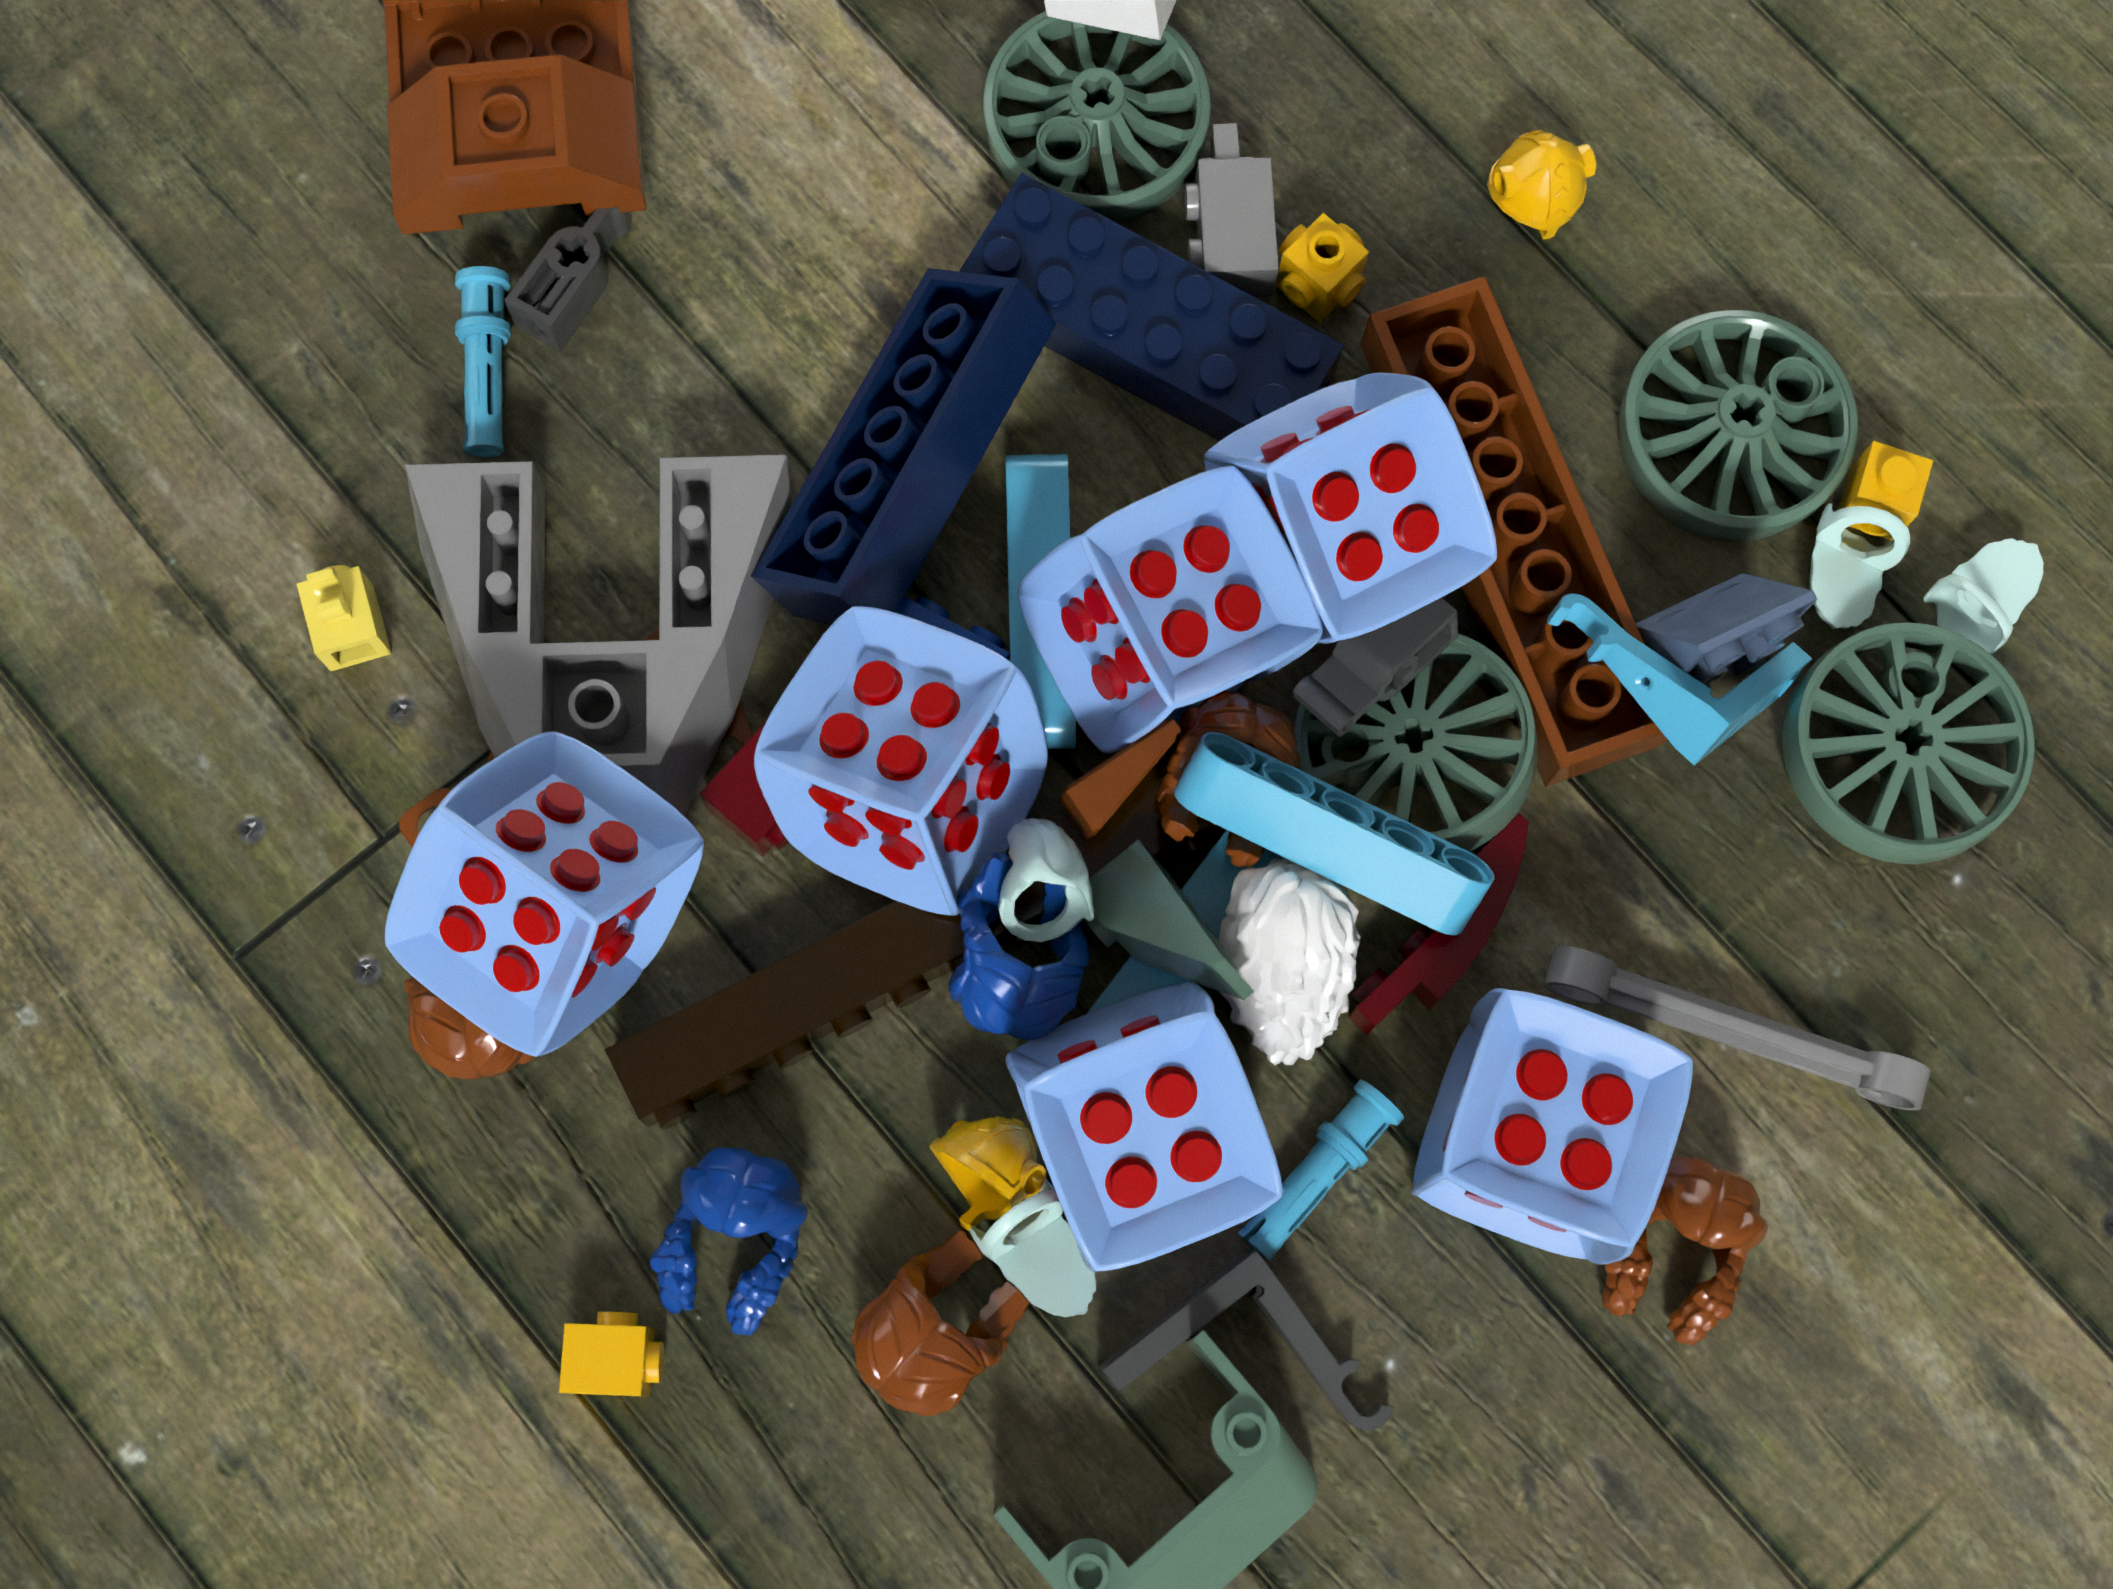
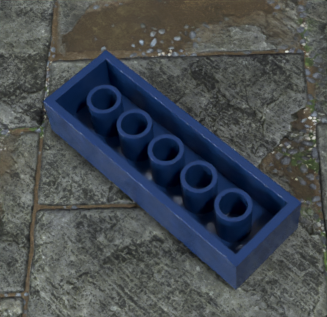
(1151, 315)
(905, 446)

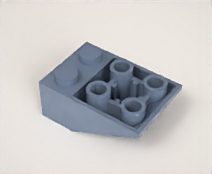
(1727, 627)

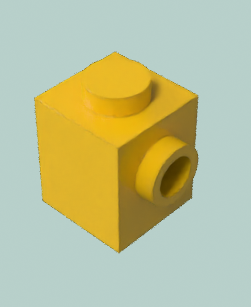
(1887, 481)
(610, 1357)

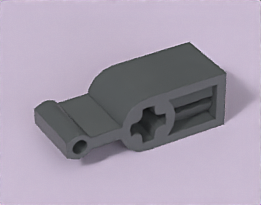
(566, 278)
(1376, 665)

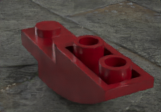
(1440, 959)

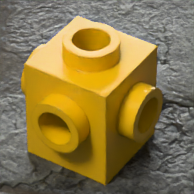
(1322, 266)

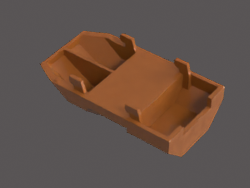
(510, 108)

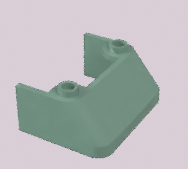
(1227, 1530)

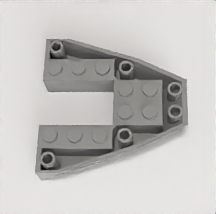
(639, 703)

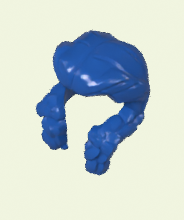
(998, 989)
(741, 1198)

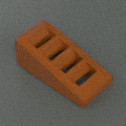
(1102, 790)

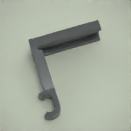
(1274, 1302)

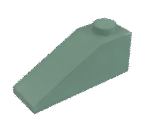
(1157, 924)

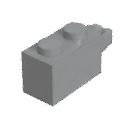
(1233, 215)

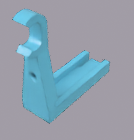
(1670, 696)

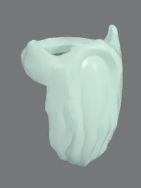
(1850, 569)
(1988, 592)
(1046, 855)
(1040, 1254)

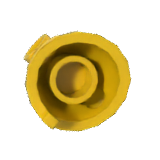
(1541, 180)
(991, 1165)

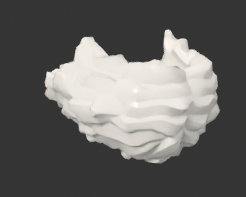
(1296, 950)

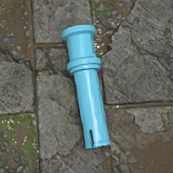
(483, 335)
(1338, 1148)

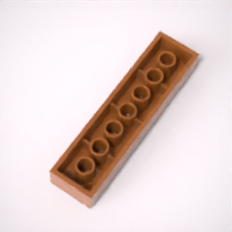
(1538, 523)

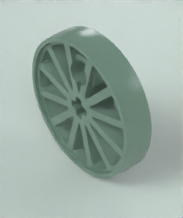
(1096, 111)
(1745, 444)
(1895, 713)
(1442, 746)

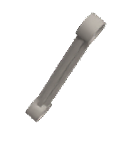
(1874, 1074)

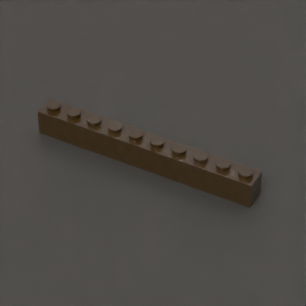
(844, 979)

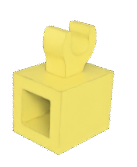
(343, 617)

